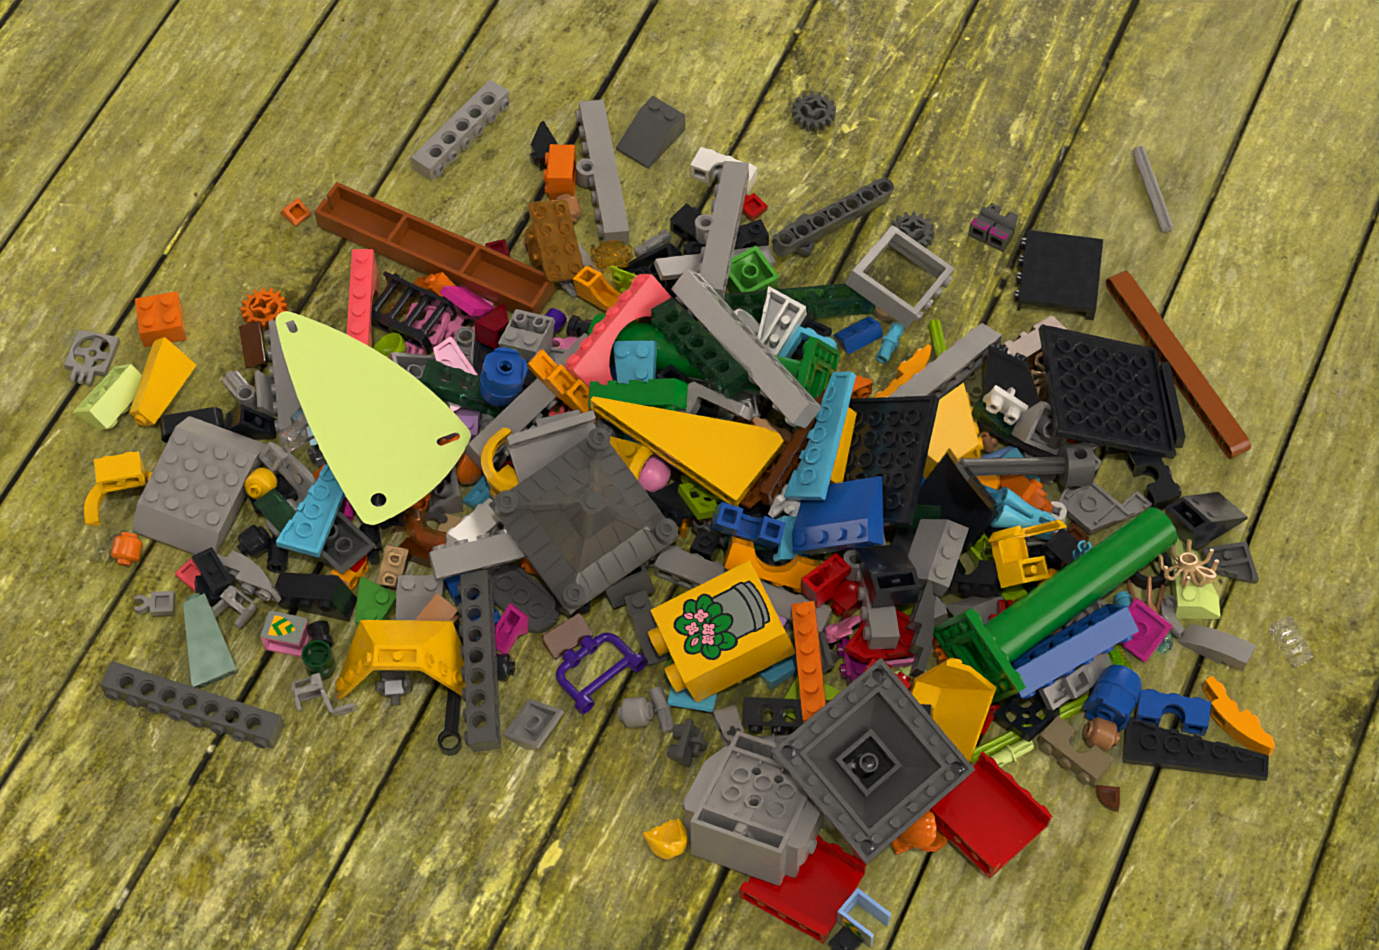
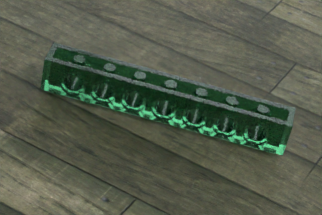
(820, 300)

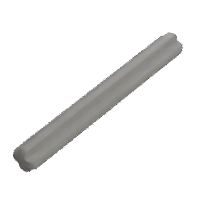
(1153, 189)

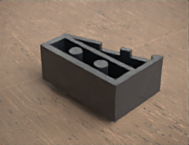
(316, 595)

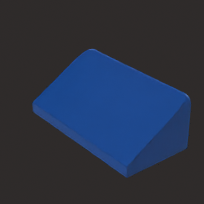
(859, 334)

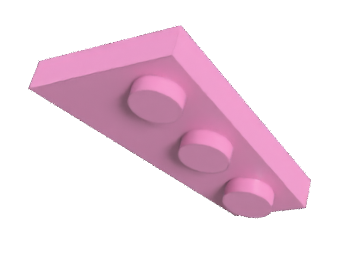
(452, 356)

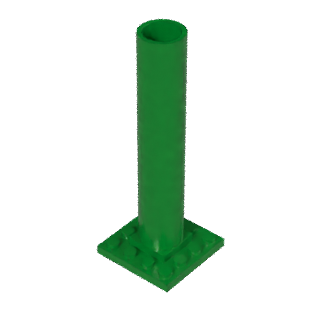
(812, 372)
(1053, 603)

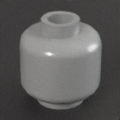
(636, 712)

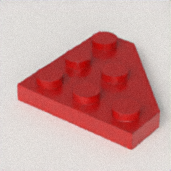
(859, 649)

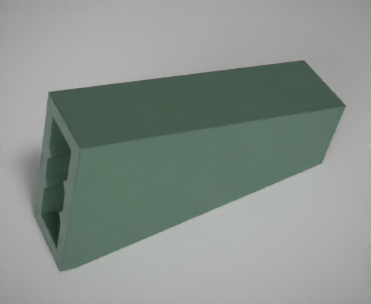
(206, 646)

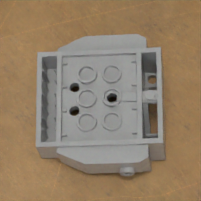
(757, 839)

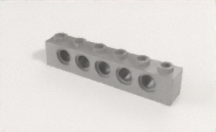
(461, 130)

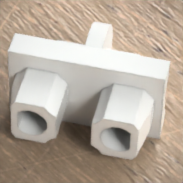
(1006, 403)
(783, 504)

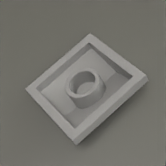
(533, 724)

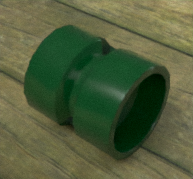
(318, 659)

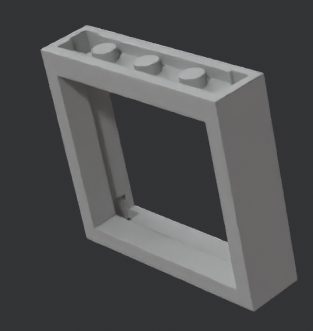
(886, 299)

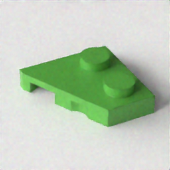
(373, 601)

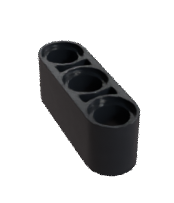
(210, 415)

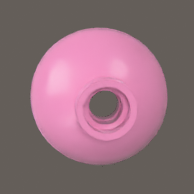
(655, 473)

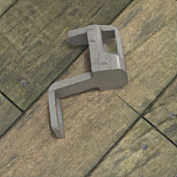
(234, 598)
(315, 689)

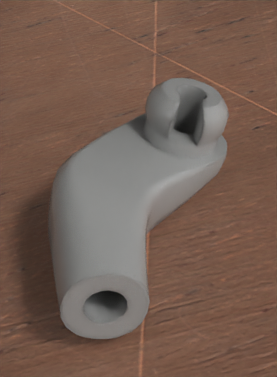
(1167, 611)

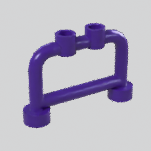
(589, 645)

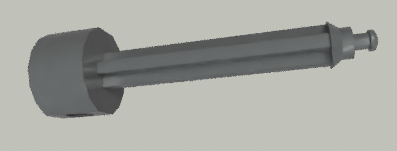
(1073, 465)

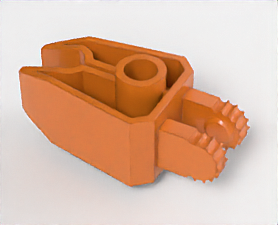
(1028, 490)

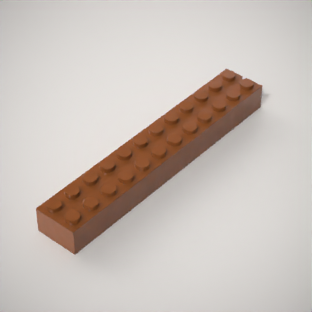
(433, 249)

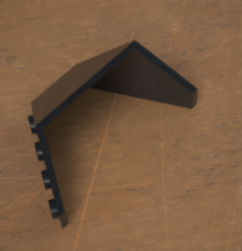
(960, 497)

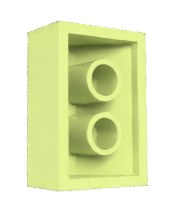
(110, 397)

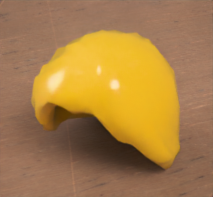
(668, 839)

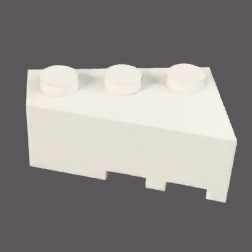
(779, 320)
(479, 522)

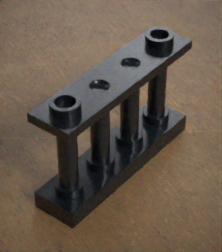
(390, 325)

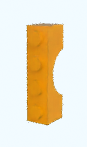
(595, 289)
(789, 574)

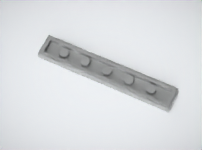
(674, 267)

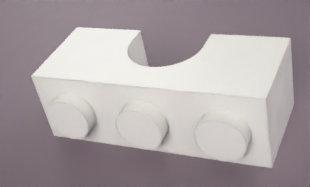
(708, 162)

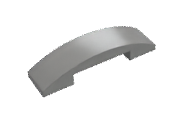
(289, 467)

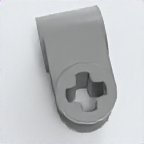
(467, 347)
(727, 723)

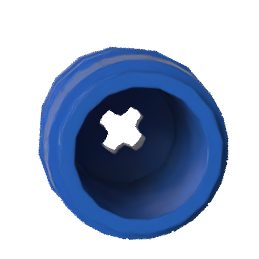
(502, 376)
(1114, 695)

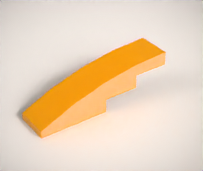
(561, 382)

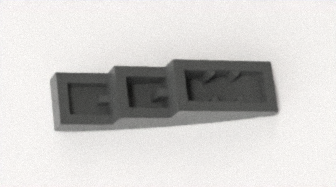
(923, 624)

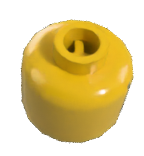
(260, 482)

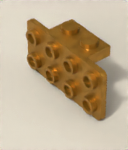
(553, 241)

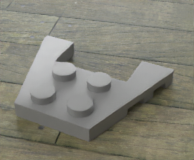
(1096, 509)

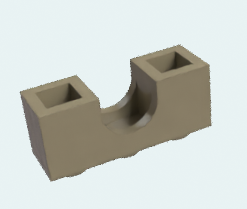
(1088, 766)

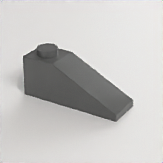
(641, 619)

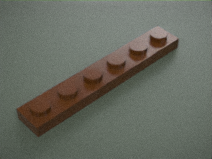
(789, 459)

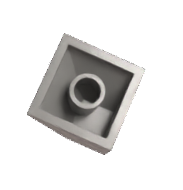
(1037, 428)

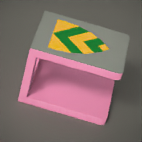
(284, 633)

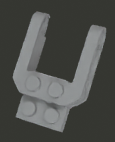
(699, 393)

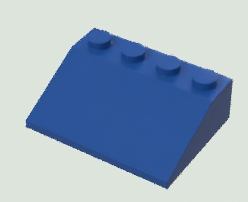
(843, 521)

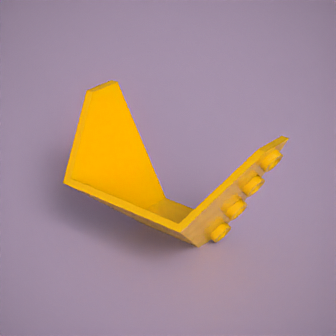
(953, 430)
(403, 646)
(958, 699)

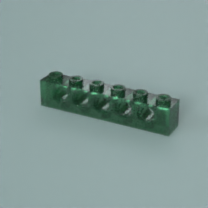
(699, 348)
(453, 390)

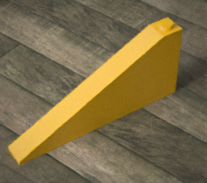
(711, 451)

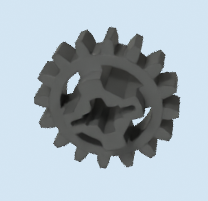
(813, 111)
(916, 228)

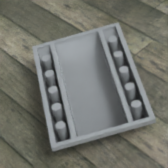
(197, 487)

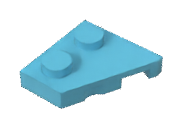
(785, 549)

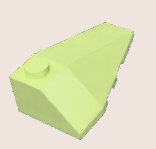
(1192, 601)

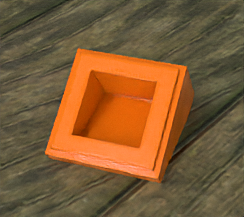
(295, 212)

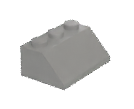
(937, 551)

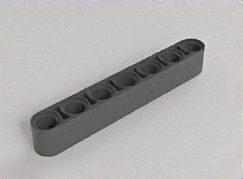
(827, 223)

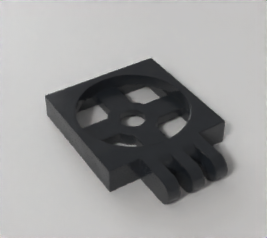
(1015, 726)

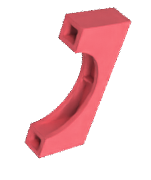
(363, 286)
(593, 356)

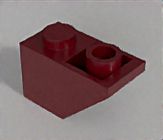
(492, 326)

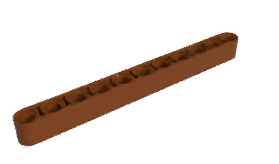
(1184, 371)

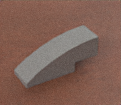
(1218, 646)

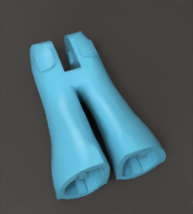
(1017, 512)

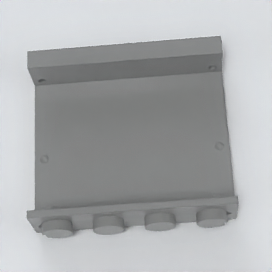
(541, 445)

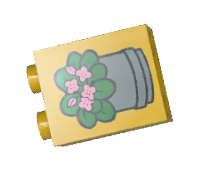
(719, 633)

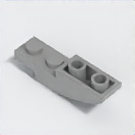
(249, 576)
(1074, 684)

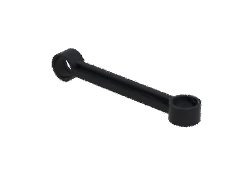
(451, 717)

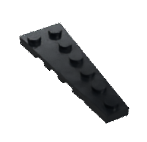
(1173, 750)

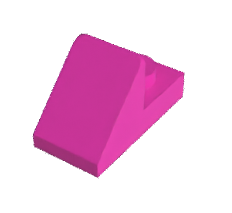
(509, 627)

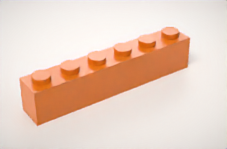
(808, 658)

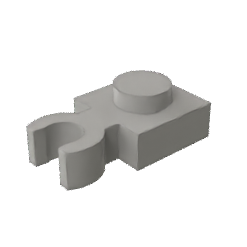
(159, 604)

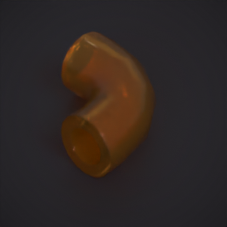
(420, 532)

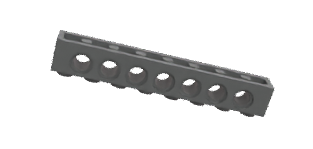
(120, 675)
(487, 736)

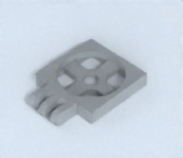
(88, 370)

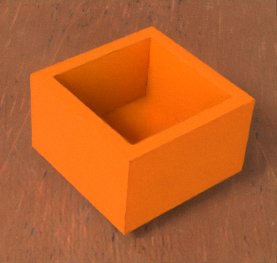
(560, 171)
(160, 317)

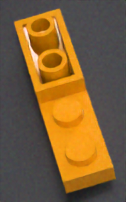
(907, 370)
(1238, 725)

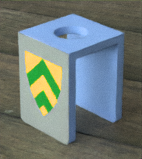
(868, 905)

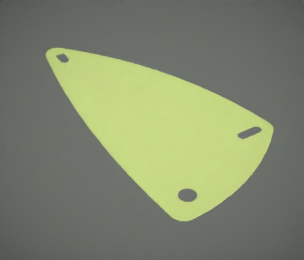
(369, 418)

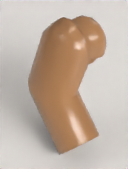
(988, 441)

